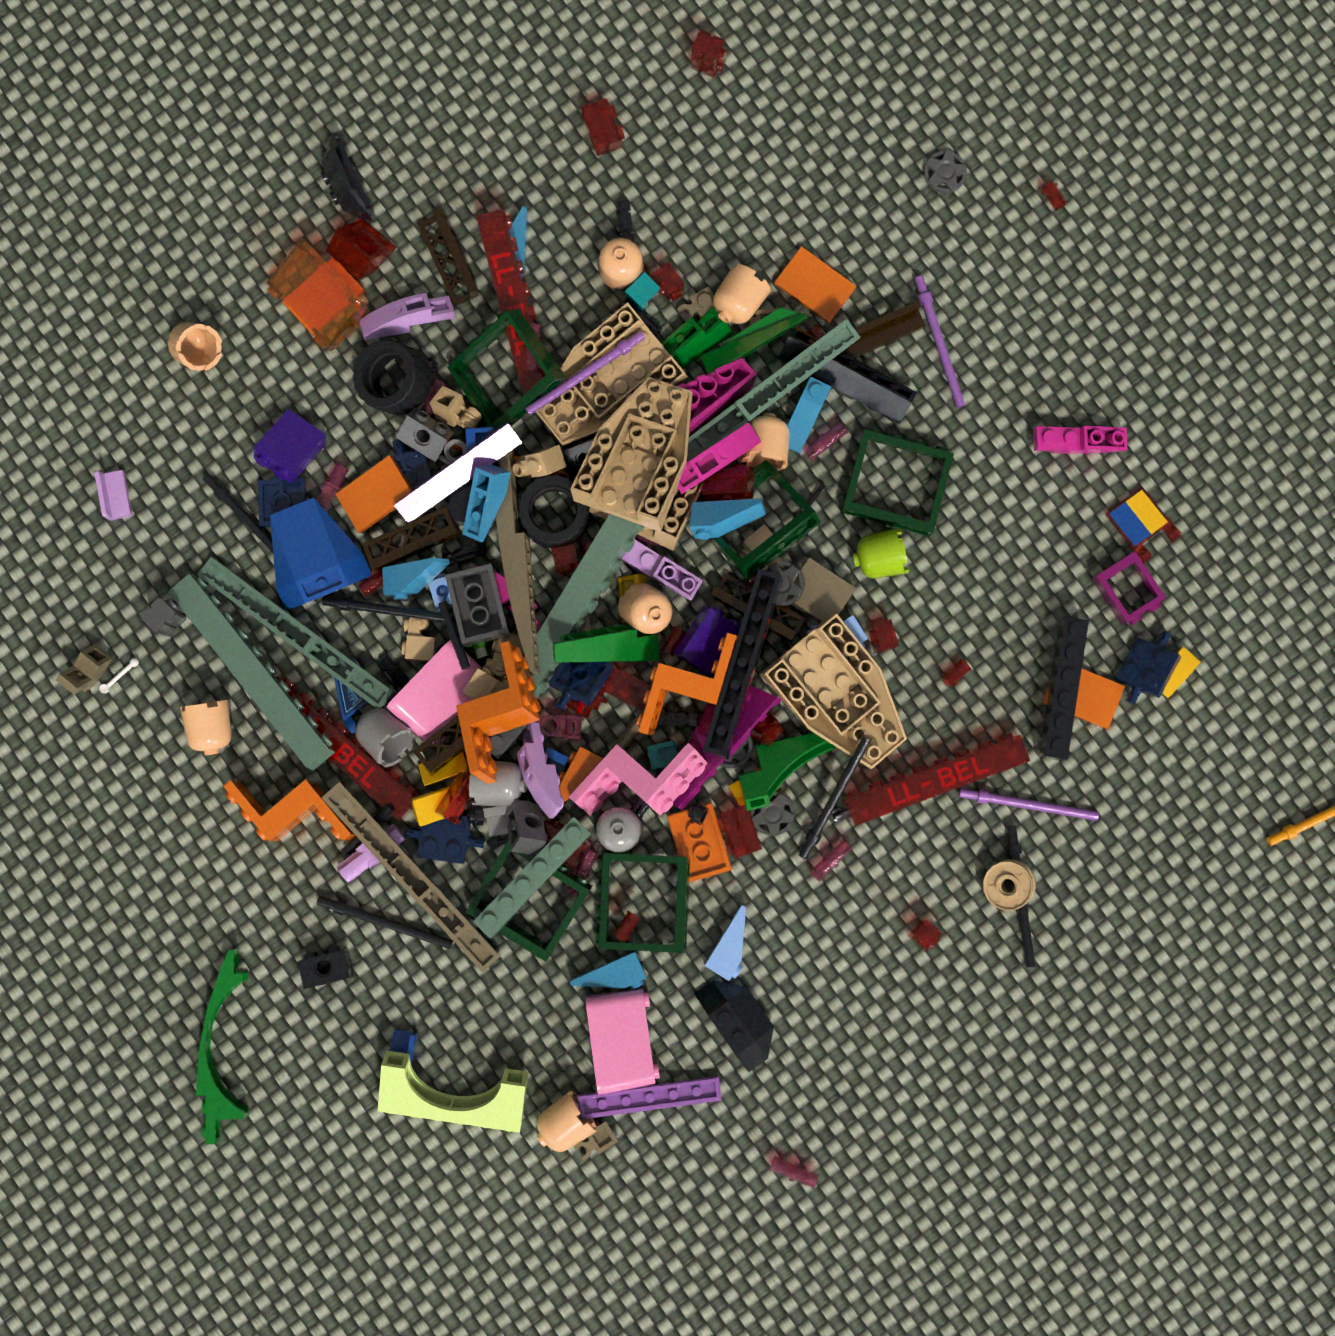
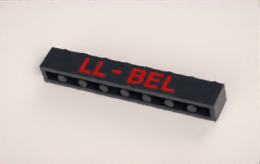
(743, 664)

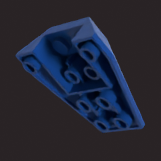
(312, 554)

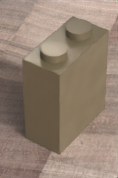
(823, 591)

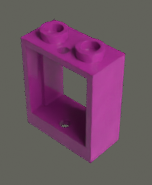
(1111, 598)

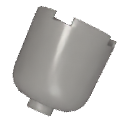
(384, 736)
(508, 787)
(619, 829)

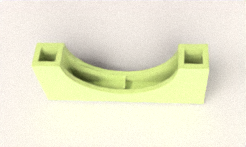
(408, 1095)

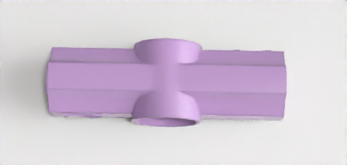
(363, 858)

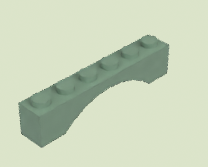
(532, 877)

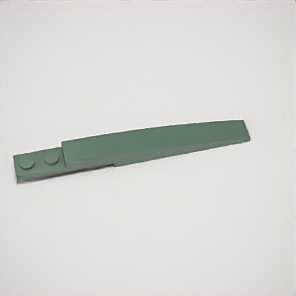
(773, 388)
(296, 633)

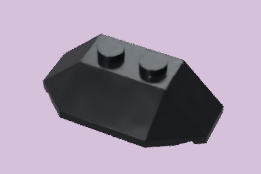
(344, 181)
(738, 1021)

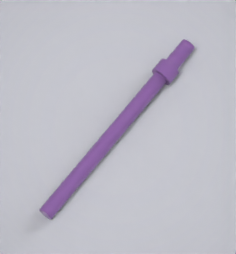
(926, 299)
(622, 348)
(983, 796)

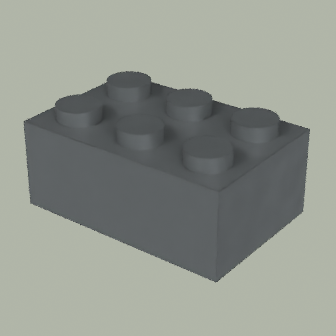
(477, 605)

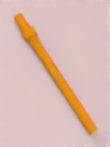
(1291, 831)

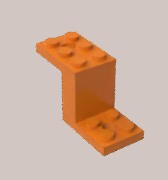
(684, 683)
(498, 713)
(287, 812)

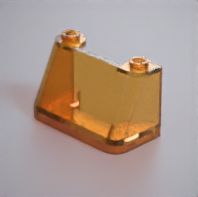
(317, 296)

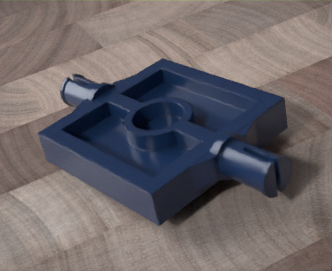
(412, 464)
(278, 495)
(1148, 667)
(580, 681)
(445, 840)

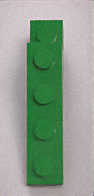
(777, 764)

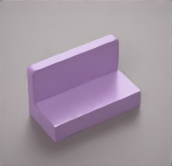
(113, 494)

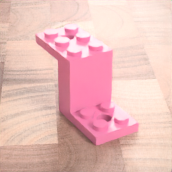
(655, 792)

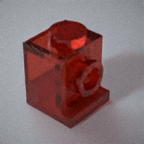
(668, 281)
(565, 559)
(883, 635)
(767, 730)
(925, 935)

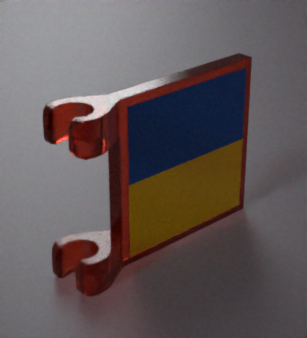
(1139, 520)

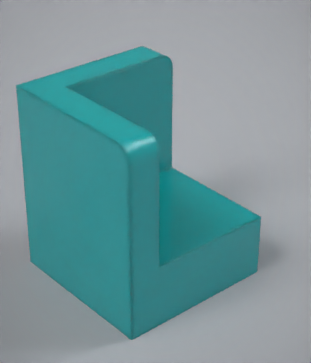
(642, 291)
(661, 754)

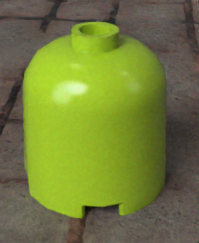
(881, 554)

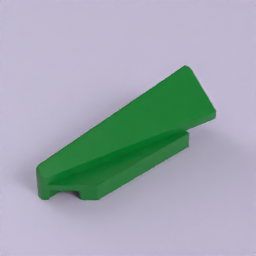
(753, 338)
(695, 339)
(607, 645)

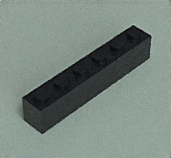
(855, 379)
(1063, 688)

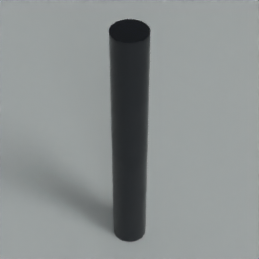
(454, 635)
(380, 817)

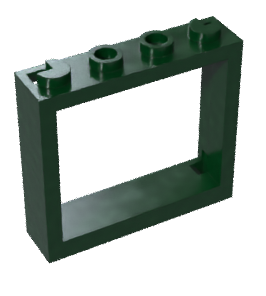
(473, 389)
(889, 518)
(779, 541)
(681, 922)
(518, 934)

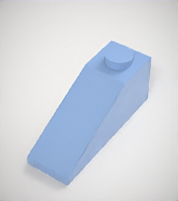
(728, 951)

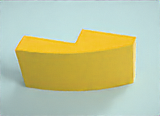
(1182, 671)

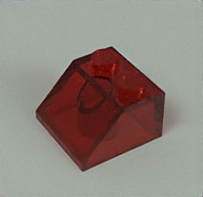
(360, 248)

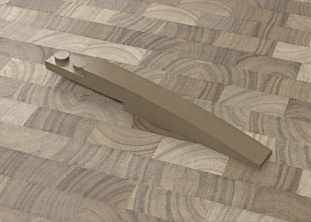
(518, 567)
(411, 876)

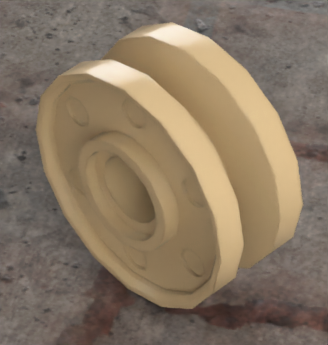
(999, 895)

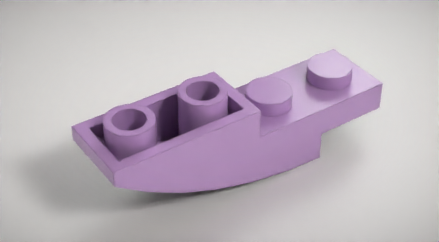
(405, 312)
(662, 570)
(538, 775)

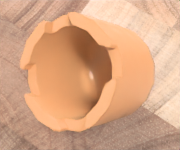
(620, 263)
(740, 295)
(195, 345)
(774, 442)
(645, 608)
(207, 726)
(561, 1126)

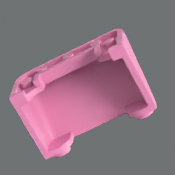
(433, 693)
(620, 1040)

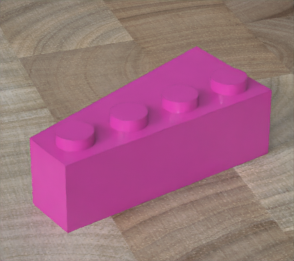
(717, 391)

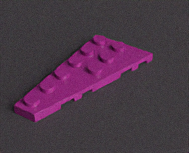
(755, 710)

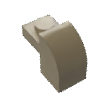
(86, 670)

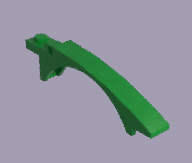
(218, 1101)

